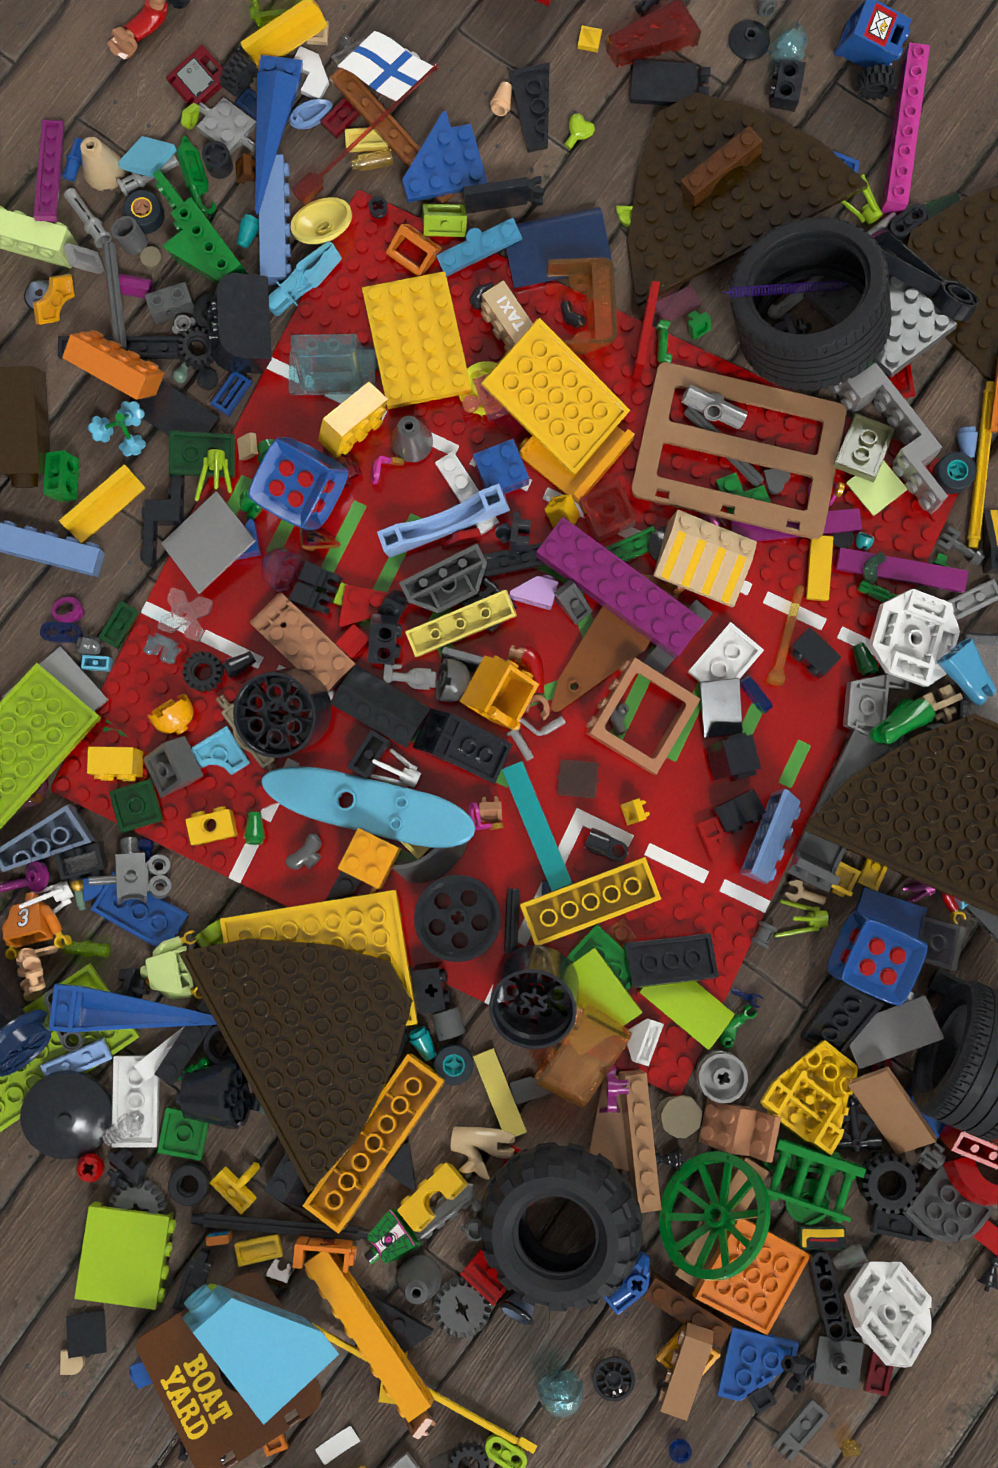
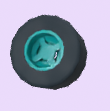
(962, 471)
(451, 1070)

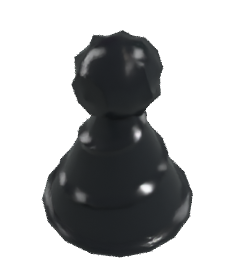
(672, 1159)
(990, 1277)

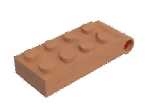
(302, 642)

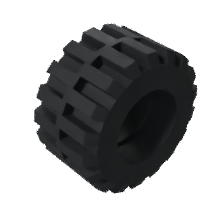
(901, 1194)

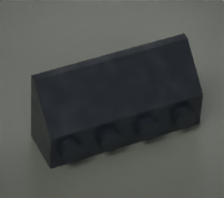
(380, 706)
(287, 1185)

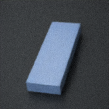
(80, 1059)

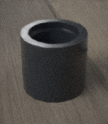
(217, 159)

